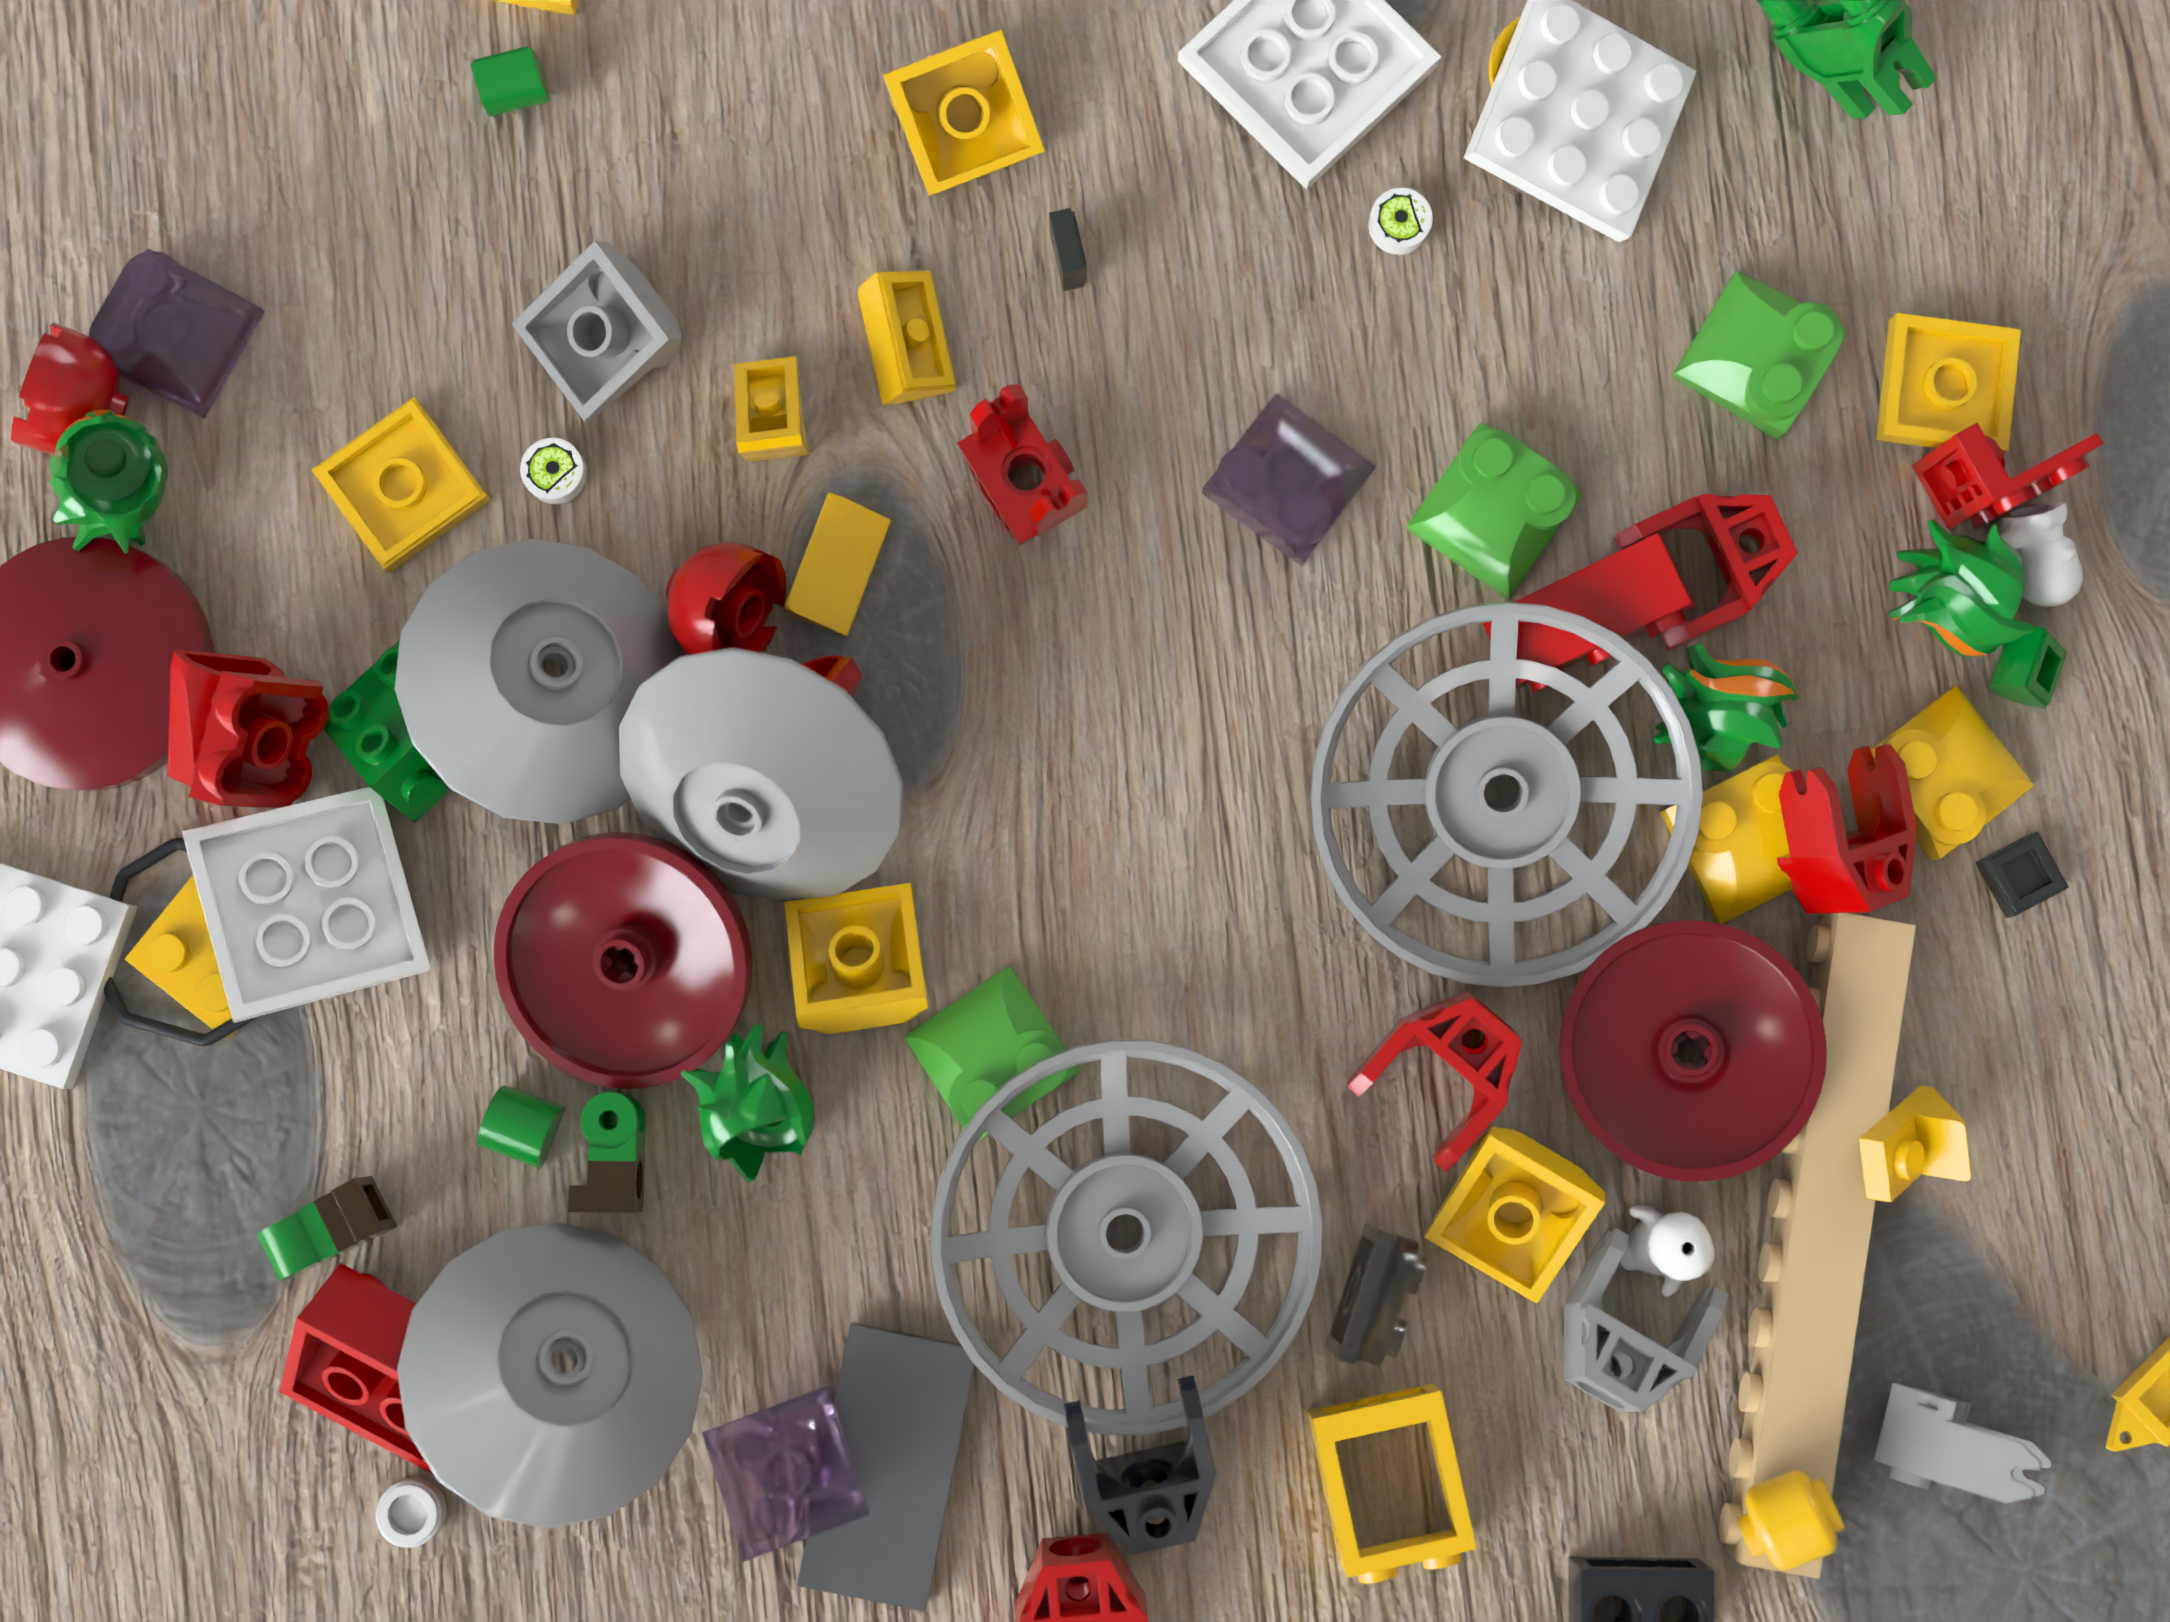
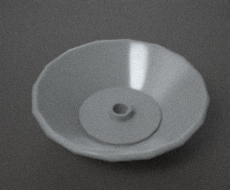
(479, 688)
(761, 773)
(513, 1427)

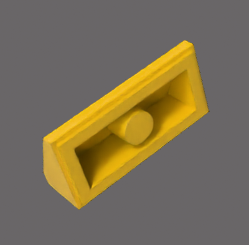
(906, 336)
(837, 565)

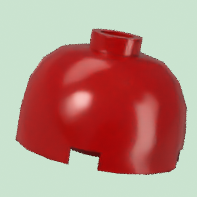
(63, 384)
(725, 598)

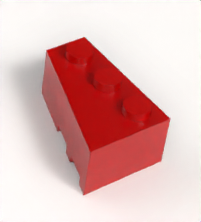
(1624, 593)

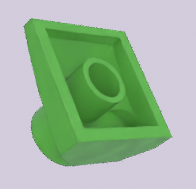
(1761, 353)
(1495, 508)
(984, 1043)

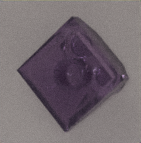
(174, 330)
(1288, 479)
(785, 1473)

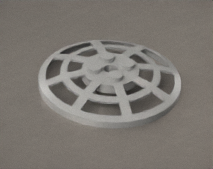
(1530, 826)
(1151, 1268)

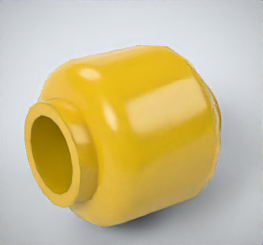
(1790, 1519)

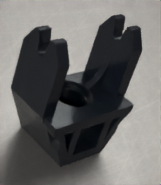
(1114, 1483)

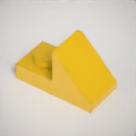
(769, 410)
(1914, 1140)

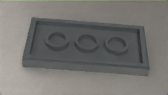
(903, 1425)

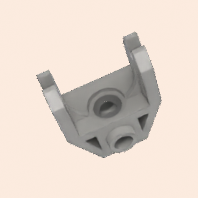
(1642, 1366)
(1930, 1439)

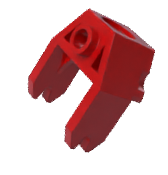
(1006, 440)
(1723, 523)
(1853, 868)
(1485, 1066)
(1080, 1582)

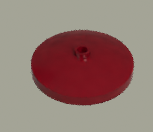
(122, 622)
(581, 993)
(1756, 1038)

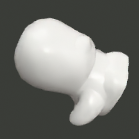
(2047, 556)
(1668, 1246)

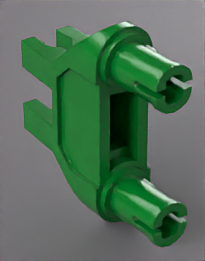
(1850, 47)

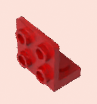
(1970, 482)

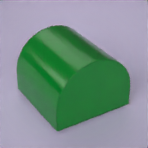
(510, 81)
(2029, 669)
(520, 1126)

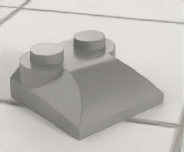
(599, 329)

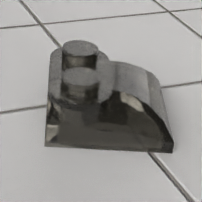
(1373, 1296)

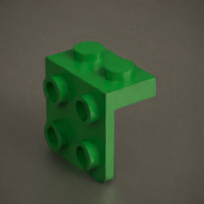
(376, 741)

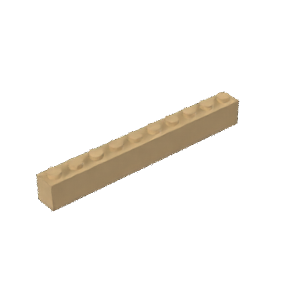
(1820, 1224)

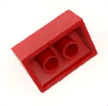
(349, 1356)

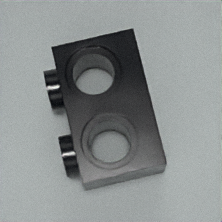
(1642, 1586)

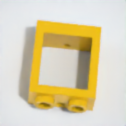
(1380, 1414)

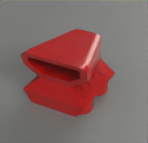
(241, 729)

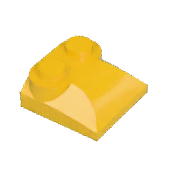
(963, 112)
(1954, 772)
(1740, 841)
(856, 959)
(1516, 1211)

